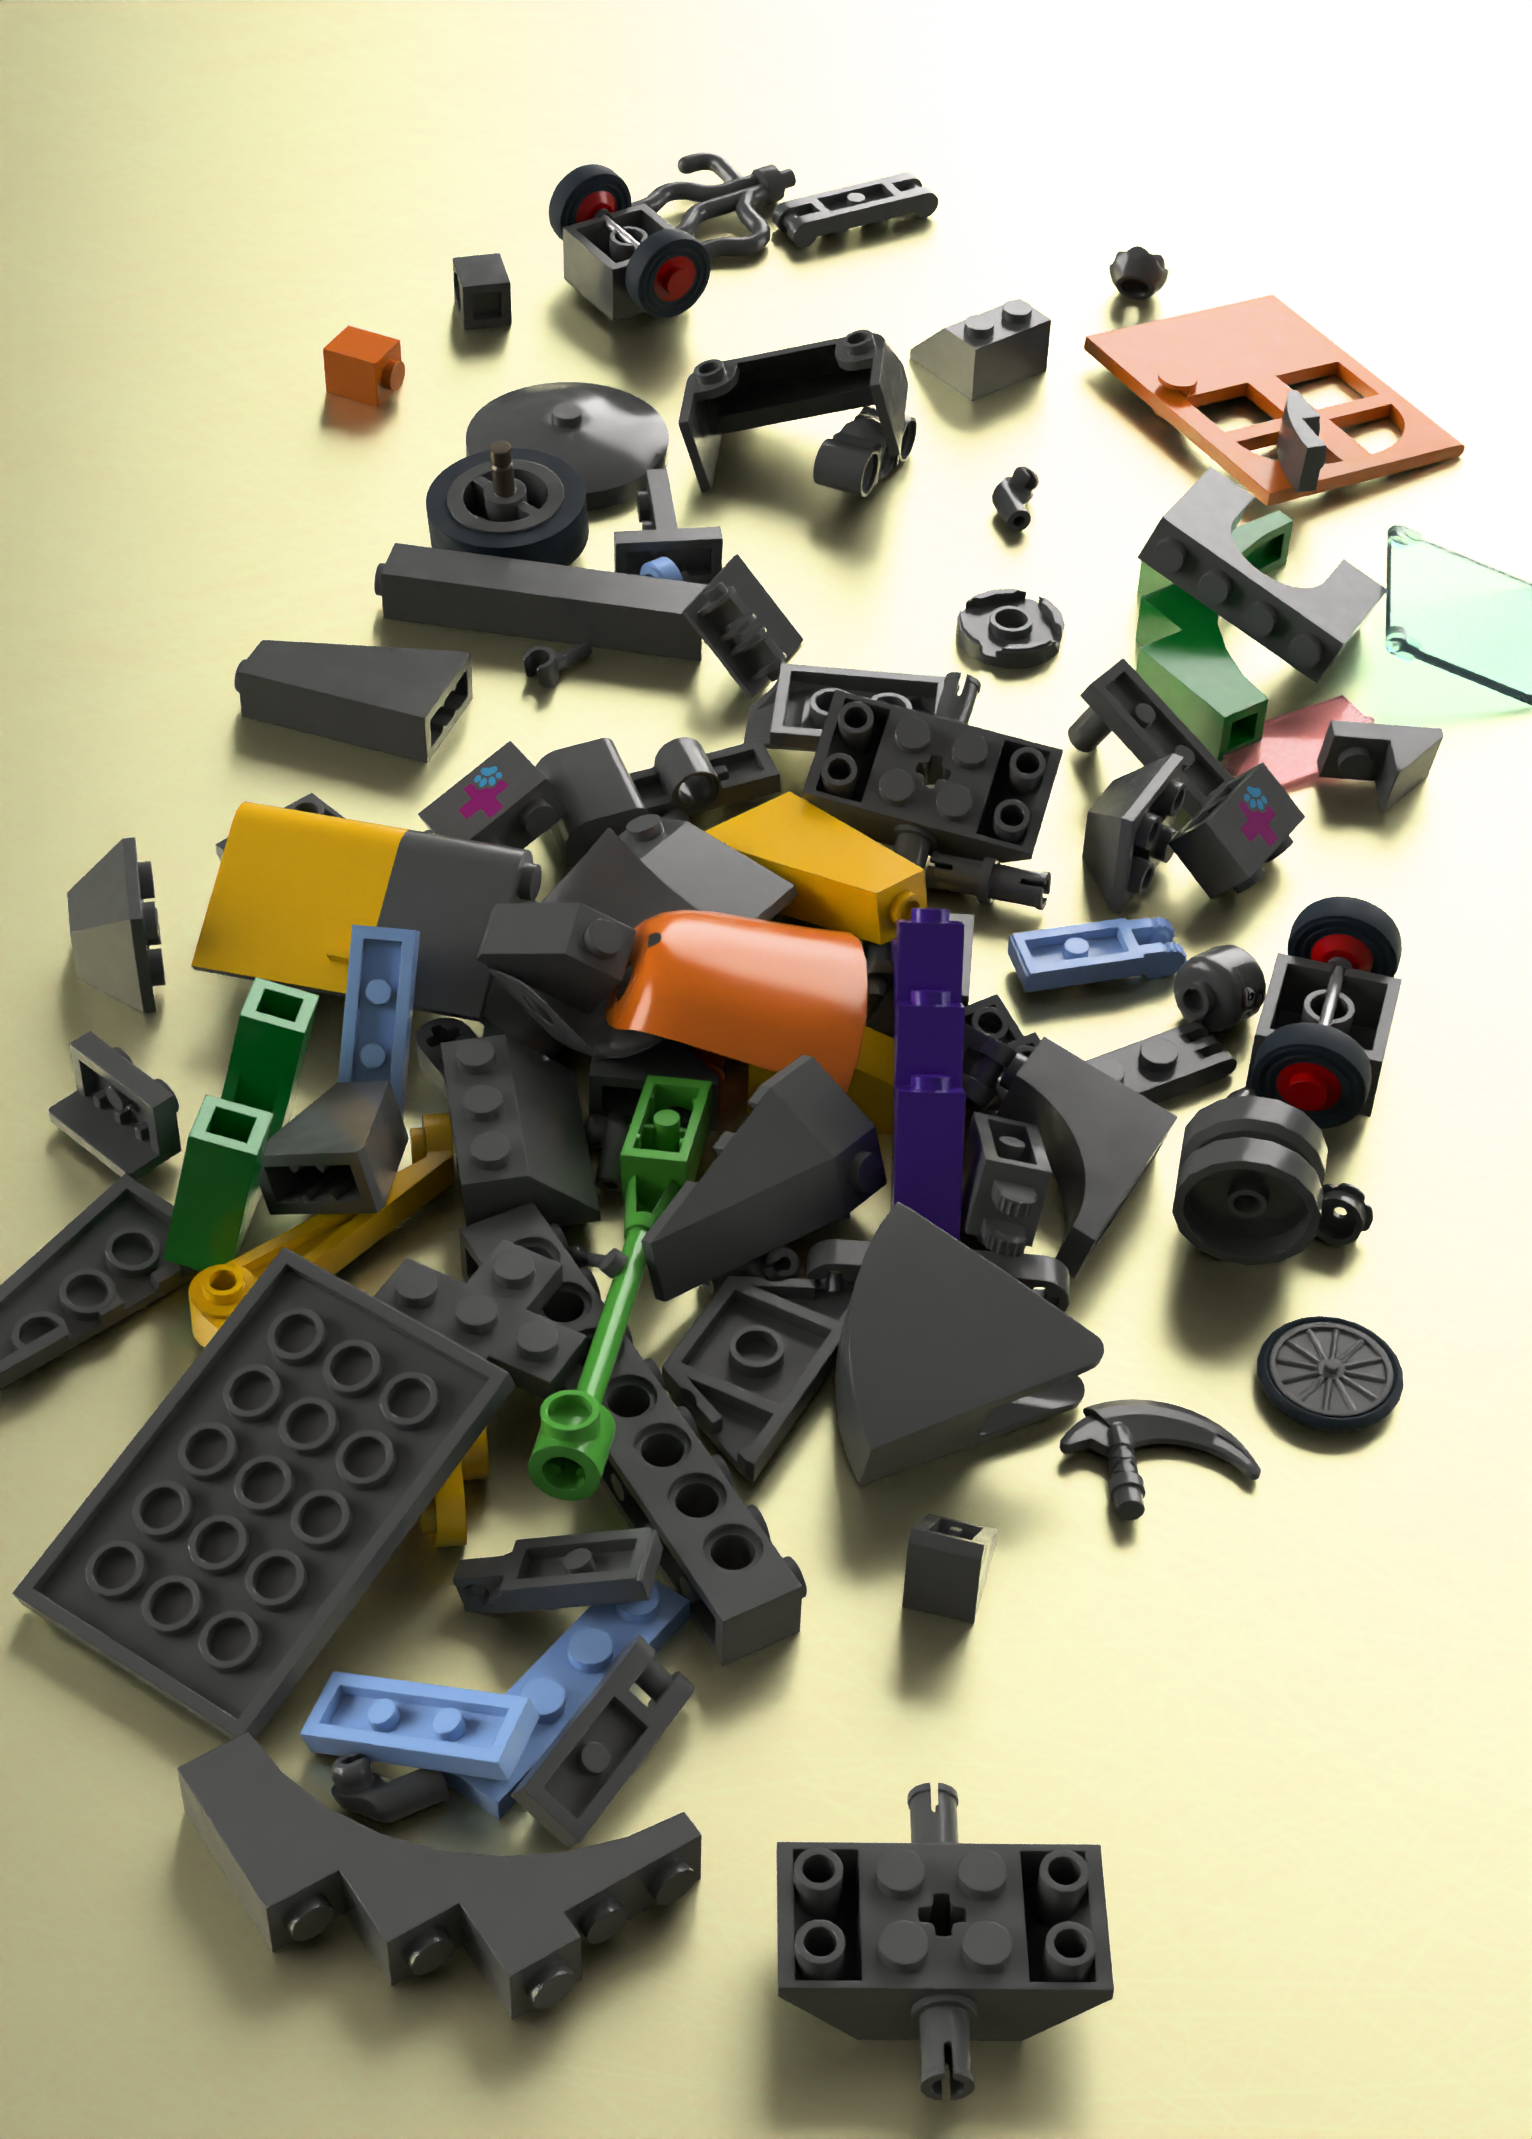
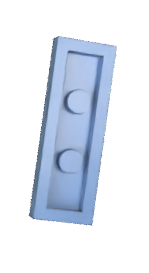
(379, 1007)
(421, 1725)

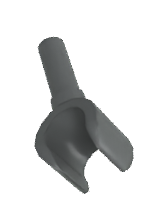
(544, 662)

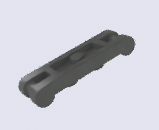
(852, 207)

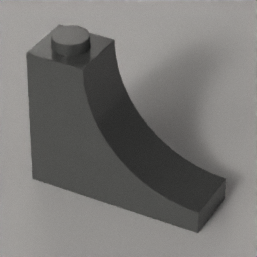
(1093, 1134)

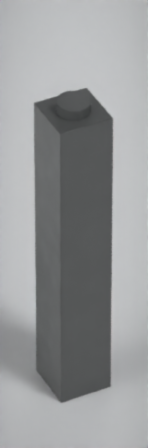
(539, 601)

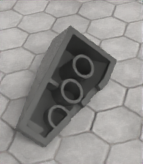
(783, 1174)

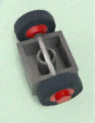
(624, 253)
(1329, 1011)

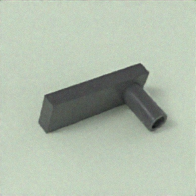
(1148, 728)

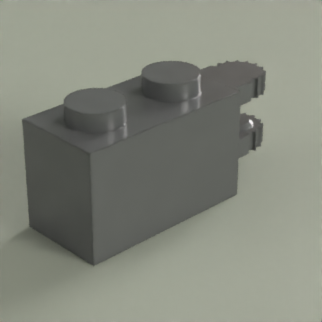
(1003, 1183)

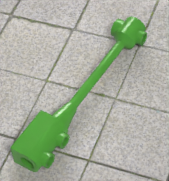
(654, 1167)

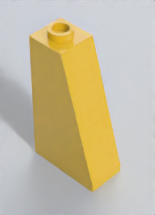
(837, 871)

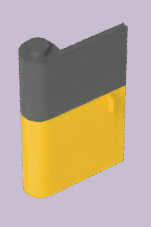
(304, 878)

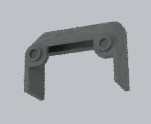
(790, 387)

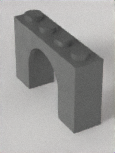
(1295, 623)

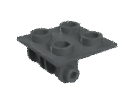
(743, 626)

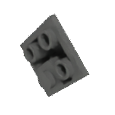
(1132, 829)
(116, 928)

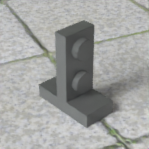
(693, 550)

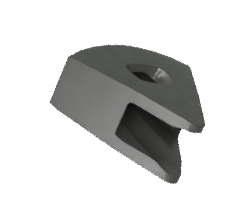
(946, 1351)

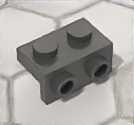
(118, 1110)

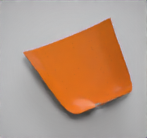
(748, 990)

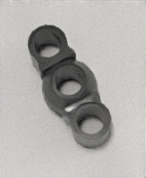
(859, 454)

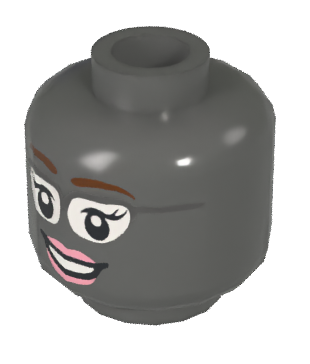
(1220, 988)

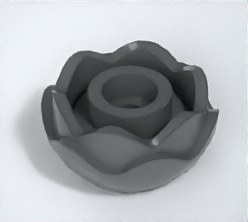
(1138, 273)

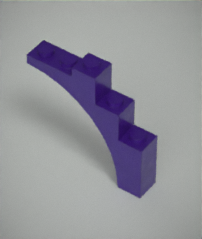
(928, 1067)

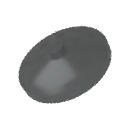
(590, 426)

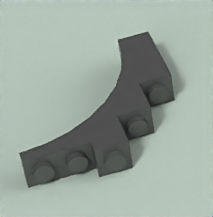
(418, 1904)

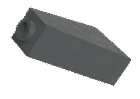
(358, 693)

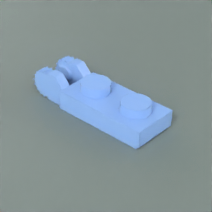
(1095, 953)

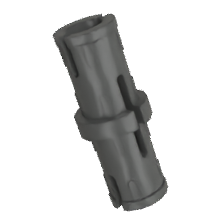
(988, 880)

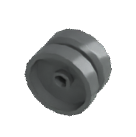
(1250, 1180)

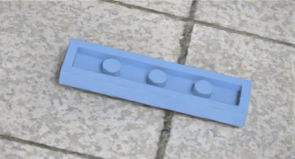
(568, 1675)

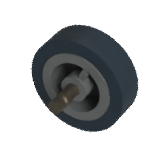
(510, 506)

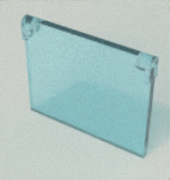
(1458, 614)

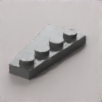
(88, 1278)

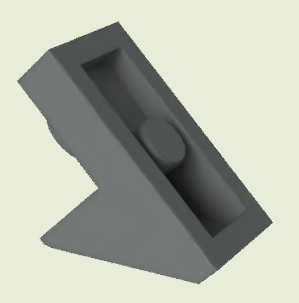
(1383, 753)

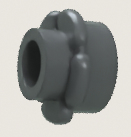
(1339, 1228)

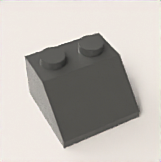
(988, 349)

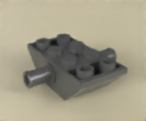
(882, 756)
(942, 1938)

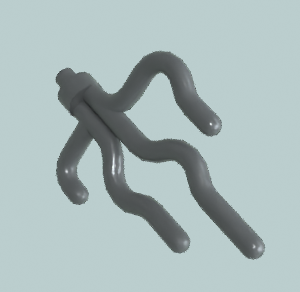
(736, 194)

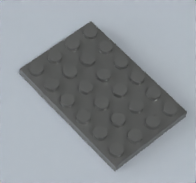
(265, 1494)

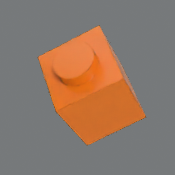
(363, 366)

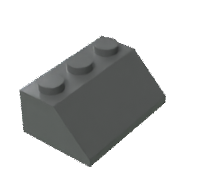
(517, 1132)

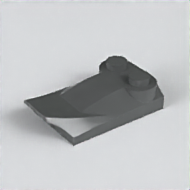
(799, 701)

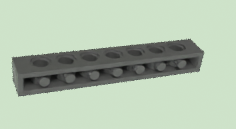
(660, 1470)

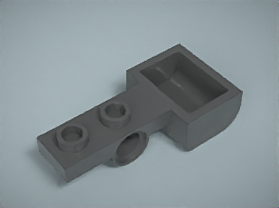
(605, 795)

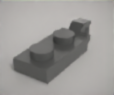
(562, 1572)

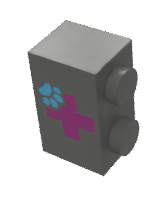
(497, 803)
(1238, 832)

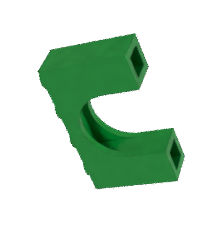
(230, 1133)

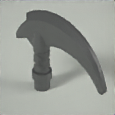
(1123, 1424)

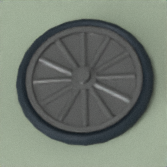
(1330, 1373)

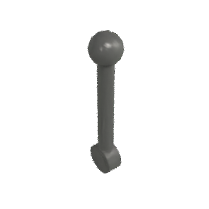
(609, 1264)

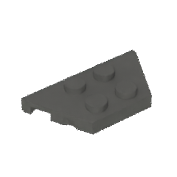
(756, 1363)

